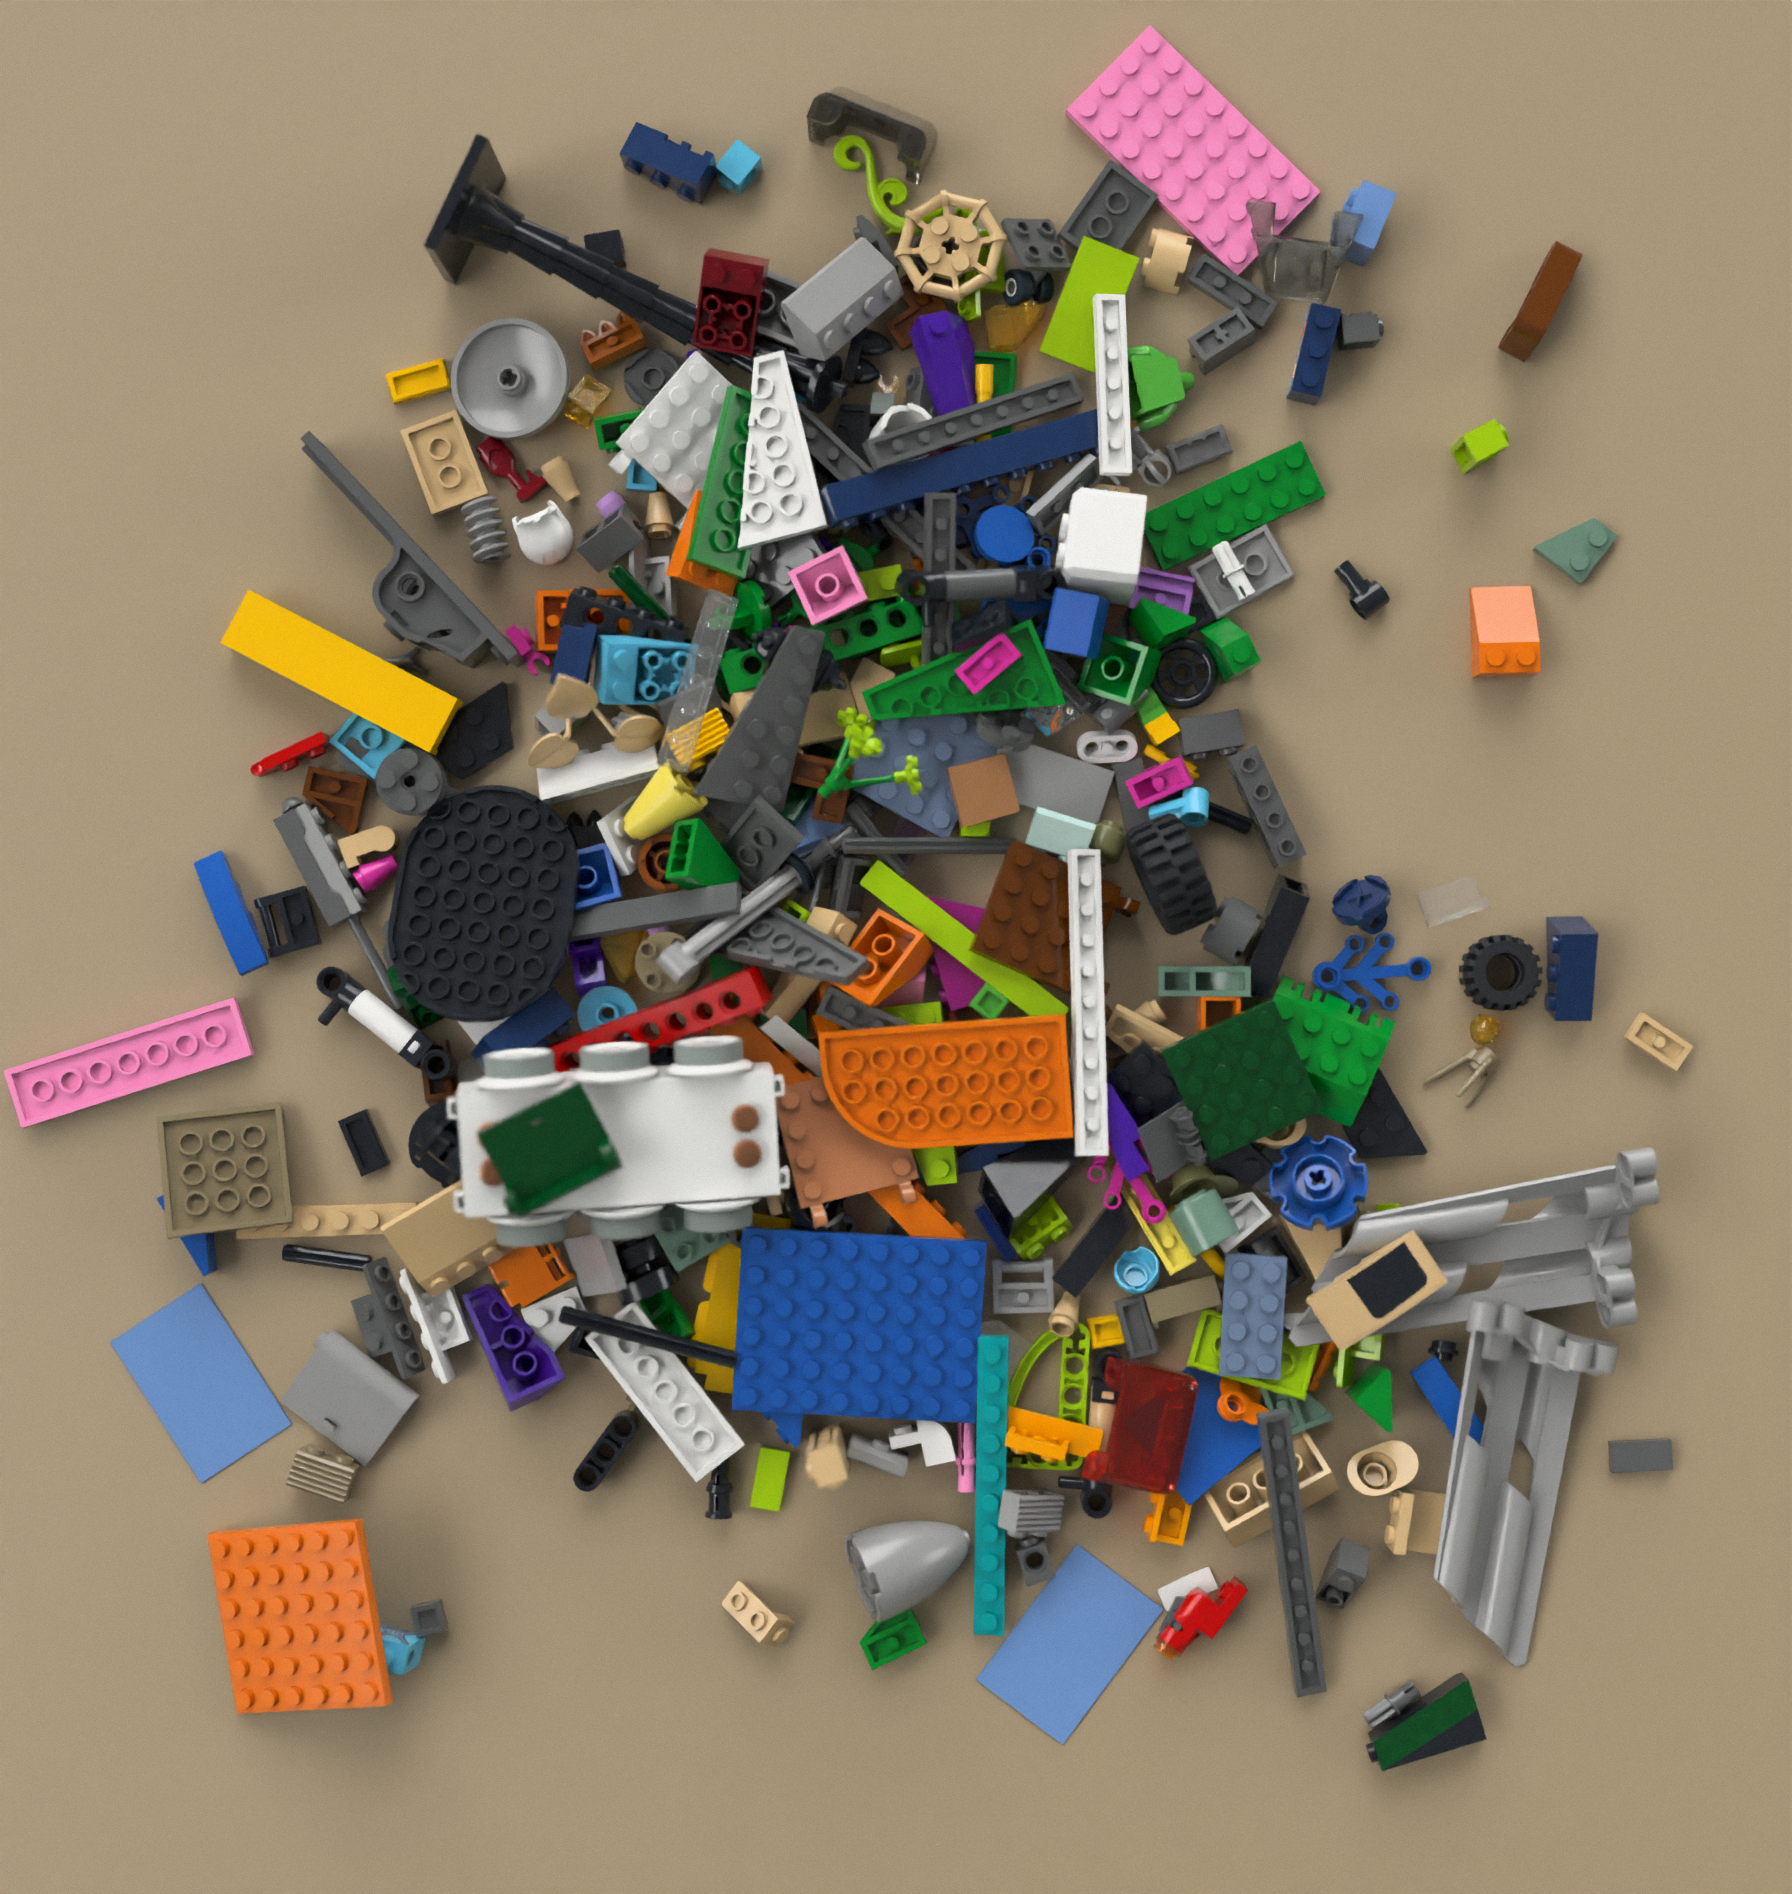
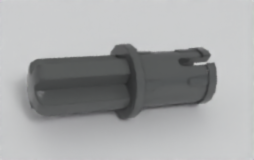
(1391, 1704)

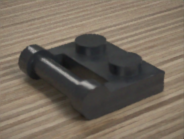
(296, 917)

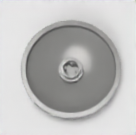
(510, 379)

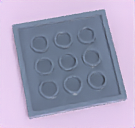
(937, 744)

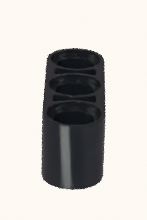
(599, 1463)

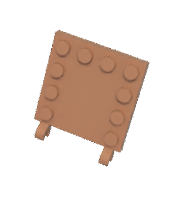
(833, 1157)

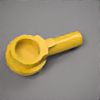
(1161, 757)

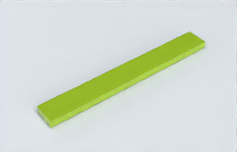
(957, 940)

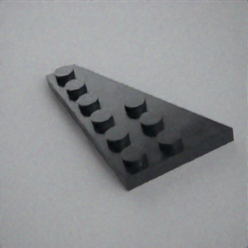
(1149, 1090)

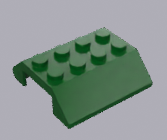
(1333, 1047)

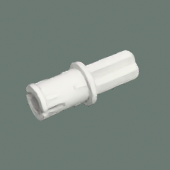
(1233, 570)

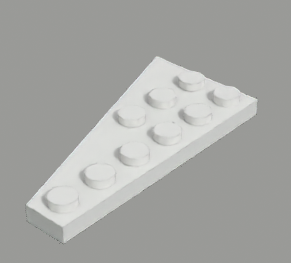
(779, 476)

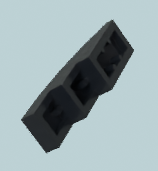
(1094, 1246)

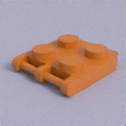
(530, 1273)

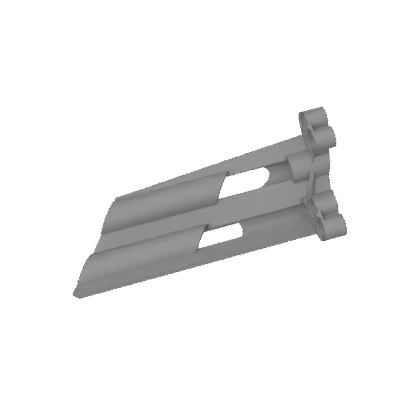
(1557, 1259)
(1490, 1533)

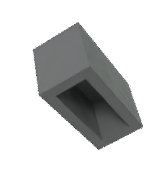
(1210, 734)

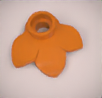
(1242, 1398)

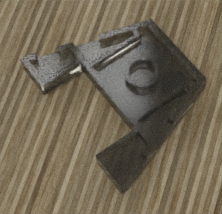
(1297, 266)

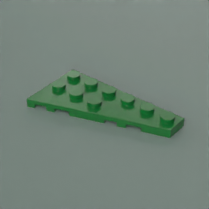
(939, 691)

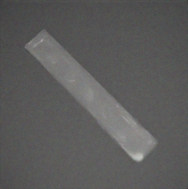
(697, 681)

